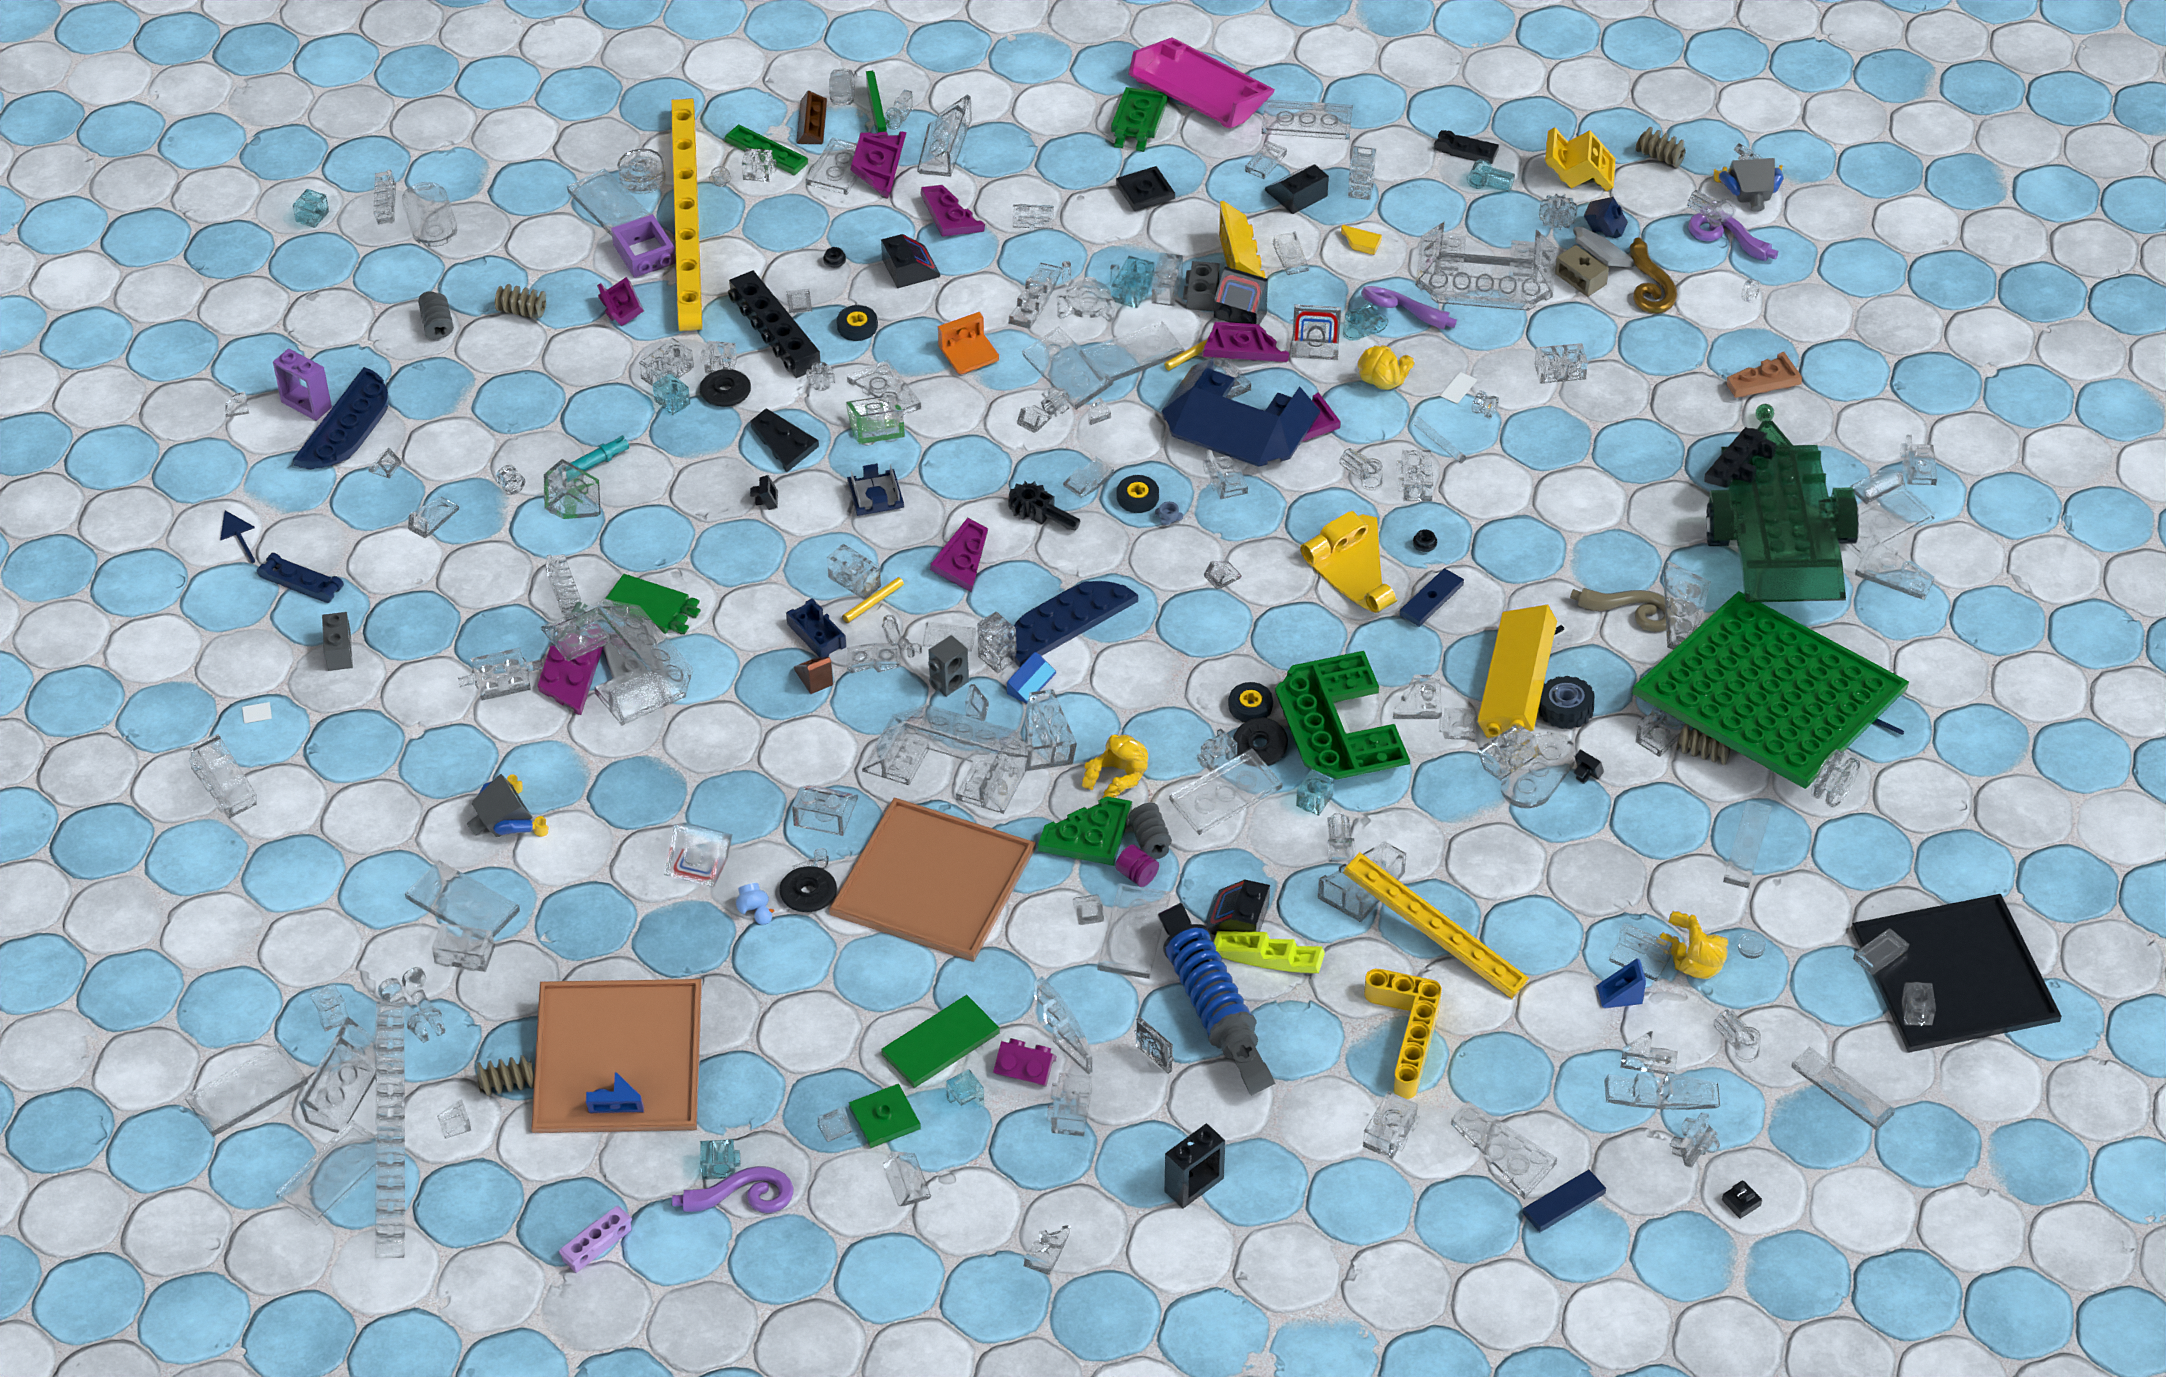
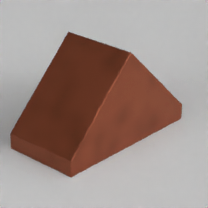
(815, 673)

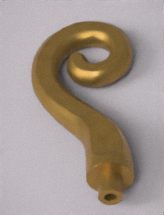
(1643, 262)

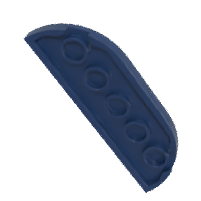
(346, 423)
(1069, 616)

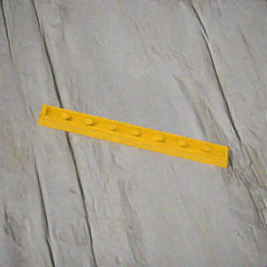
(1436, 925)

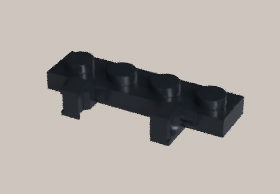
(1735, 459)

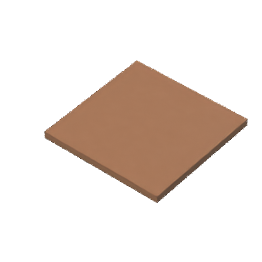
(933, 879)
(625, 1027)

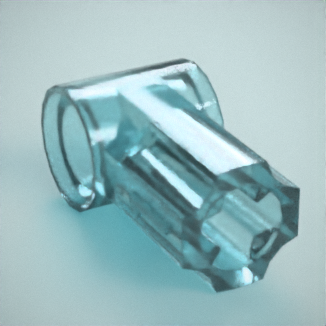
(1484, 174)

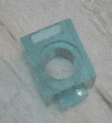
(310, 208)
(671, 394)
(1315, 792)
(718, 1159)

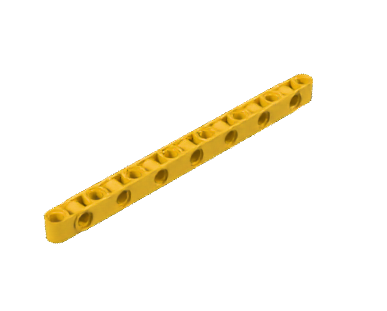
(686, 215)

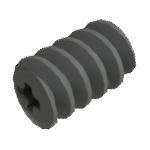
(435, 315)
(1150, 830)

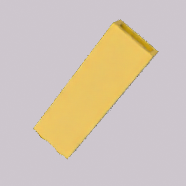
(1517, 670)

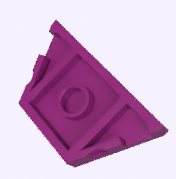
(877, 159)
(1242, 342)
(569, 680)

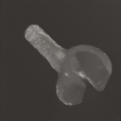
(820, 860)

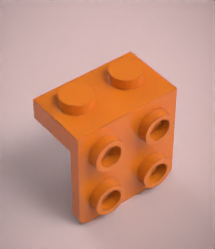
(966, 344)

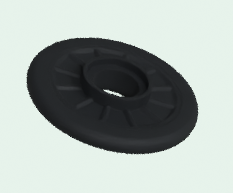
(738, 392)
(1262, 728)
(796, 899)

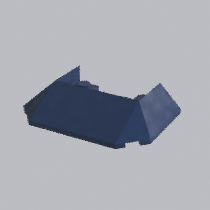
(1206, 418)

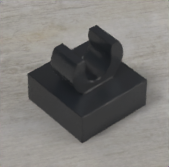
(765, 493)
(1587, 766)
(1742, 1199)

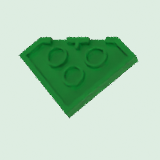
(1089, 833)

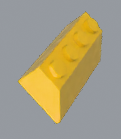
(1237, 241)

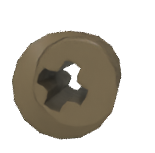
(1661, 147)
(519, 302)
(1703, 743)
(505, 1075)

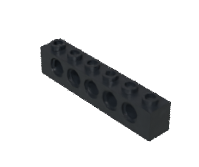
(773, 323)

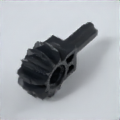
(1038, 505)

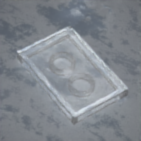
(833, 167)

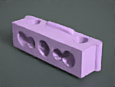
(596, 1239)

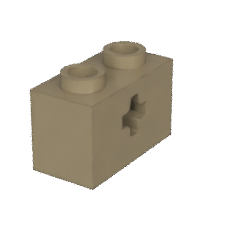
(1581, 270)

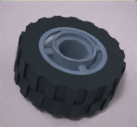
(1566, 702)

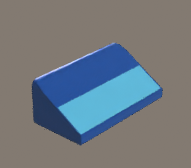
(1030, 677)

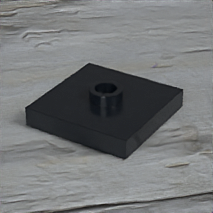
(1145, 188)

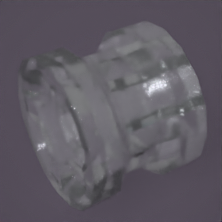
(1485, 404)
(510, 479)

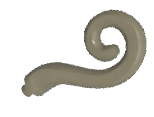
(1599, 601)

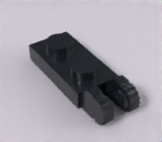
(1466, 147)

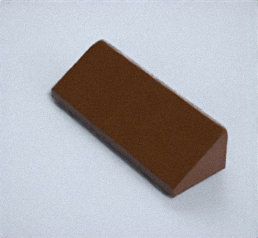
(811, 119)

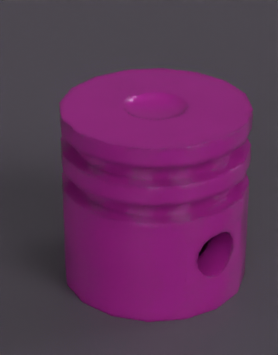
(1137, 865)

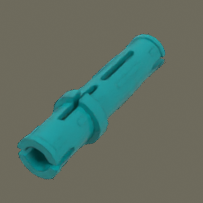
(603, 453)

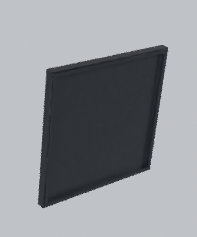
(1977, 969)

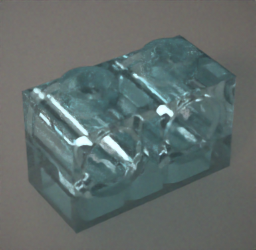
(1133, 281)

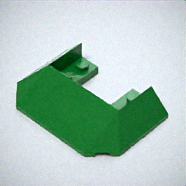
(1309, 708)

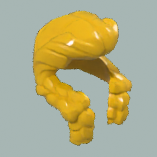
(1380, 367)
(1122, 753)
(1705, 952)

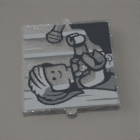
(1154, 1045)

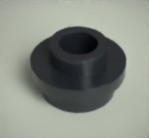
(834, 257)
(1425, 540)

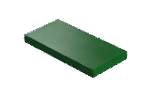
(940, 1041)

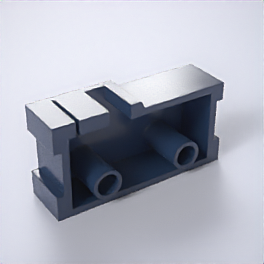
(816, 628)

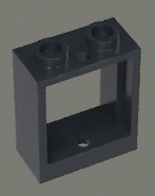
(1195, 1167)

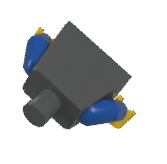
(1752, 180)
(503, 810)

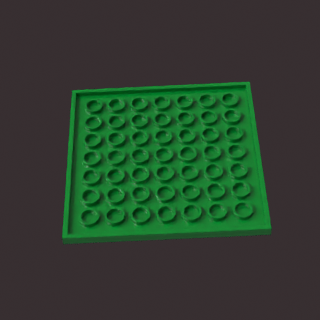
(1770, 688)

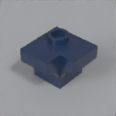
(1606, 217)

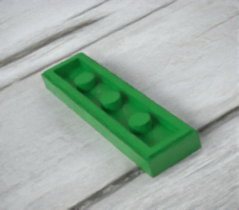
(875, 102)
(785, 158)

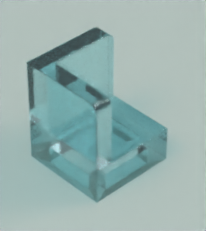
(965, 1088)

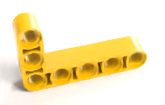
(1423, 999)

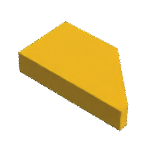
(1362, 240)

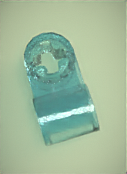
(1362, 322)

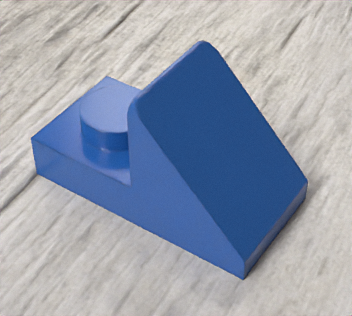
(621, 1100)

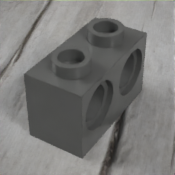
(1202, 286)
(337, 641)
(948, 665)

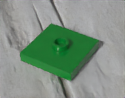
(884, 1115)

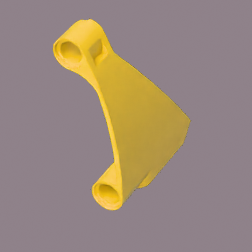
(1350, 560)

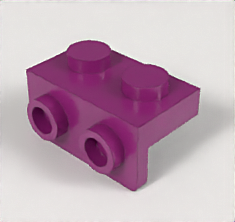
(620, 301)
(1023, 1062)

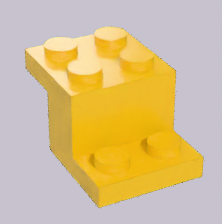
(1580, 159)

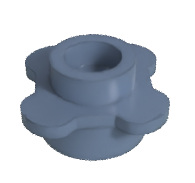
(1169, 513)

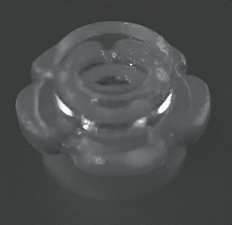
(720, 176)

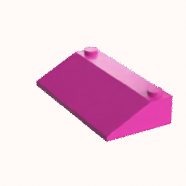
(1199, 81)

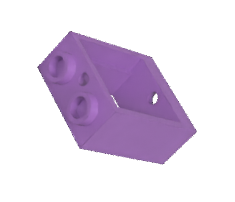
(639, 231)
(316, 397)

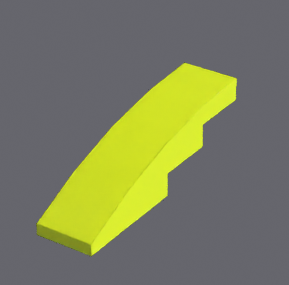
(1267, 953)

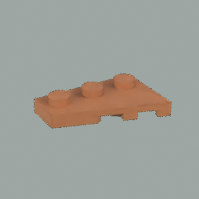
(1767, 377)

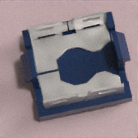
(874, 491)

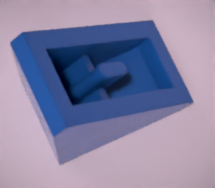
(1623, 987)

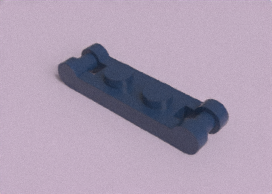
(299, 578)

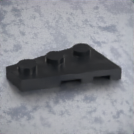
(783, 438)

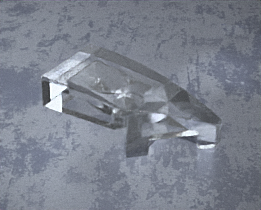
(1046, 1250)

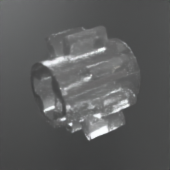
(820, 376)
(1055, 401)

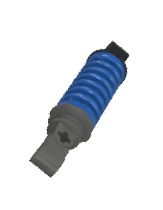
(1214, 995)

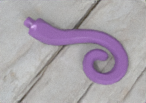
(1751, 245)
(1389, 299)
(703, 1199)

